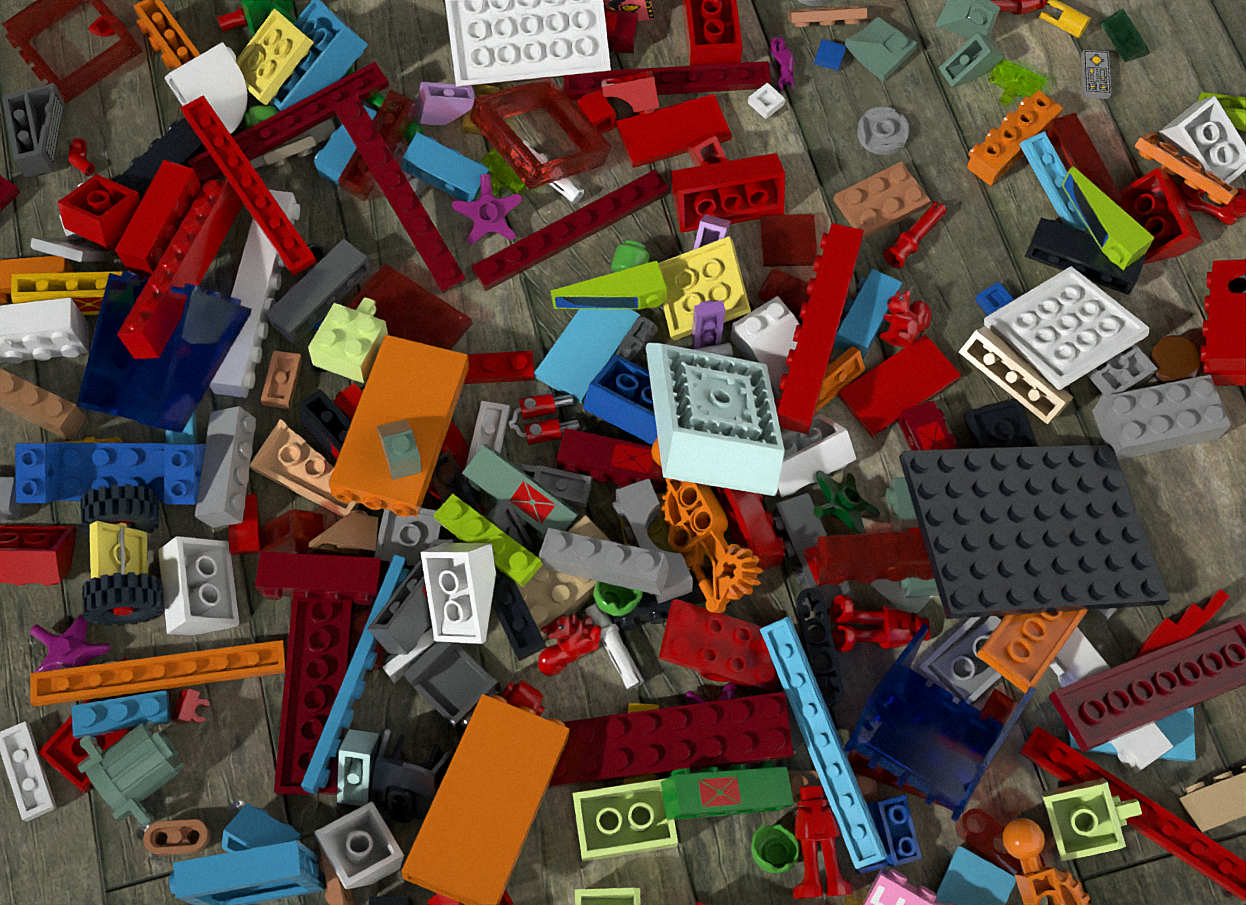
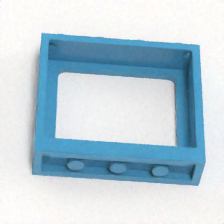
(248, 875)

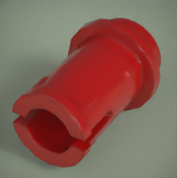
(232, 20)

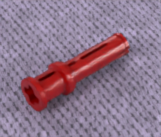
(908, 242)

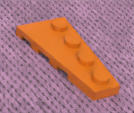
(1187, 167)

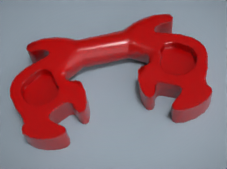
(1228, 215)

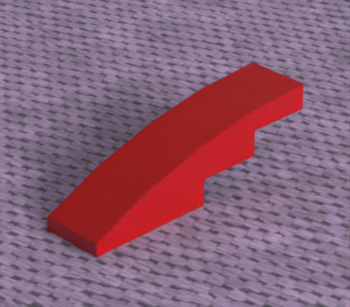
(1188, 623)

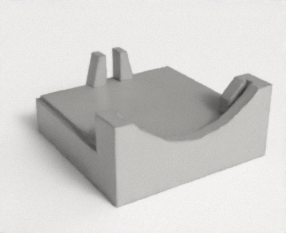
(1122, 372)

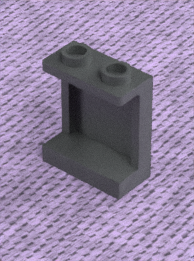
(451, 682)

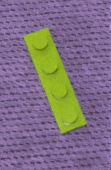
(474, 528)

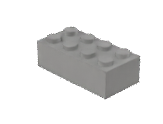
(1161, 417)

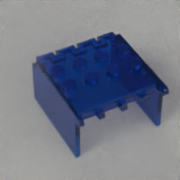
(927, 736)

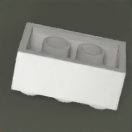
(824, 450)
(197, 586)

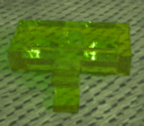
(1015, 81)
(502, 174)

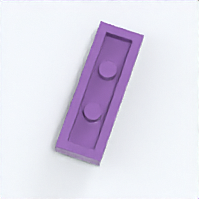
(707, 324)

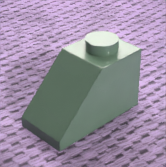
(971, 60)
(400, 449)

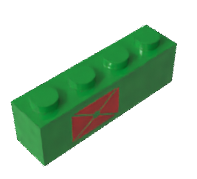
(726, 792)

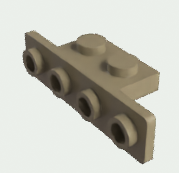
(298, 145)

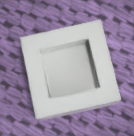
(766, 100)

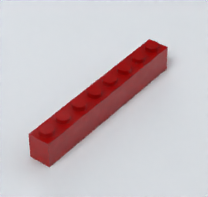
(184, 261)
(819, 328)

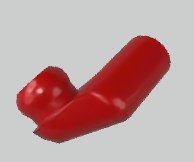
(78, 156)

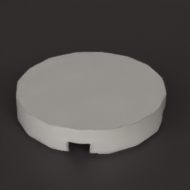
(883, 130)

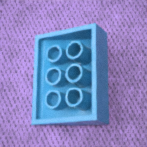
(328, 59)

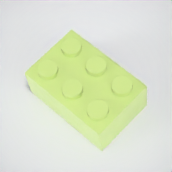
(623, 821)

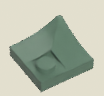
(968, 17)
(881, 48)

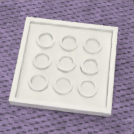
(1066, 327)

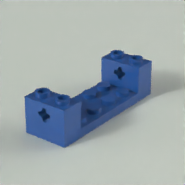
(70, 469)

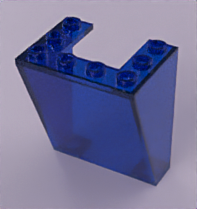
(165, 388)

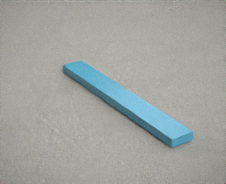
(823, 743)

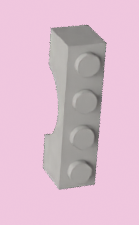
(639, 509)

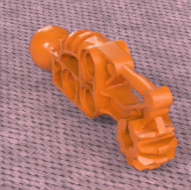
(732, 566)
(1025, 842)

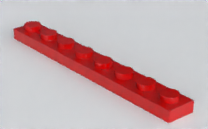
(248, 185)
(1154, 822)

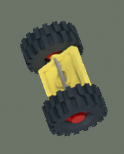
(119, 580)

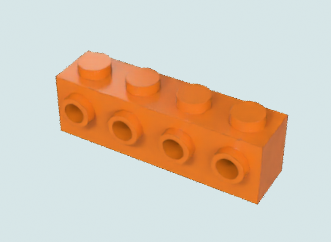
(165, 33)
(1002, 145)

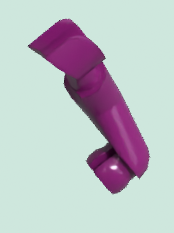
(785, 59)

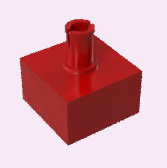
(99, 210)

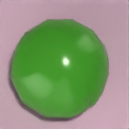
(616, 599)
(775, 849)

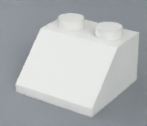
(360, 847)

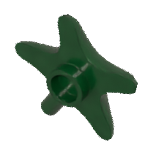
(844, 502)

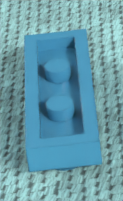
(120, 714)

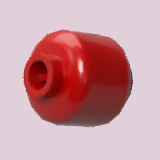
(525, 695)

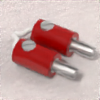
(539, 406)

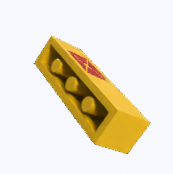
(83, 288)

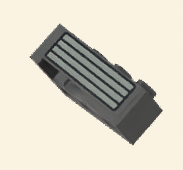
(34, 127)

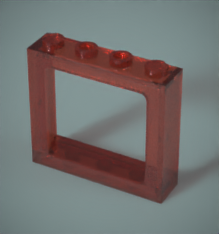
(45, 13)
(491, 110)

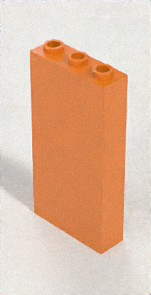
(408, 384)
(486, 803)

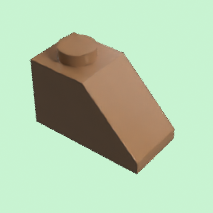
(350, 535)

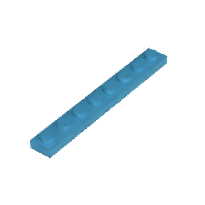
(352, 686)

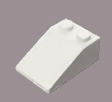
(1208, 138)
(767, 338)
(459, 590)

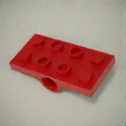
(718, 647)

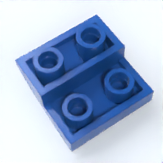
(896, 832)

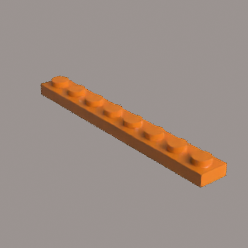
(157, 673)

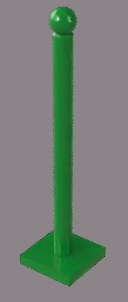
(258, 11)

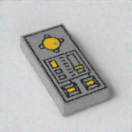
(1096, 74)

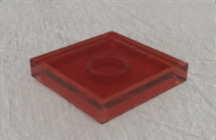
(788, 240)

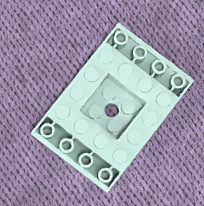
(713, 441)

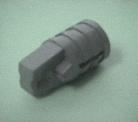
(637, 337)

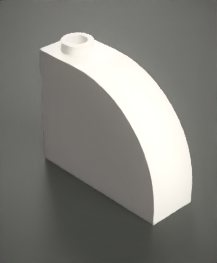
(218, 79)

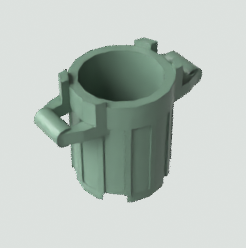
(131, 770)

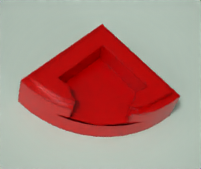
(99, 28)

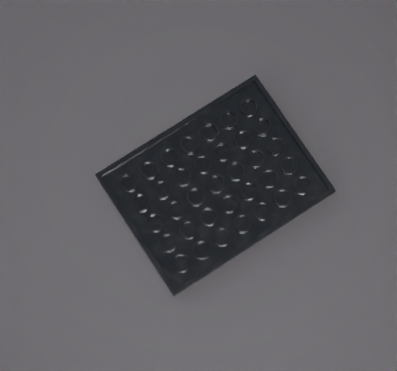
(1031, 530)

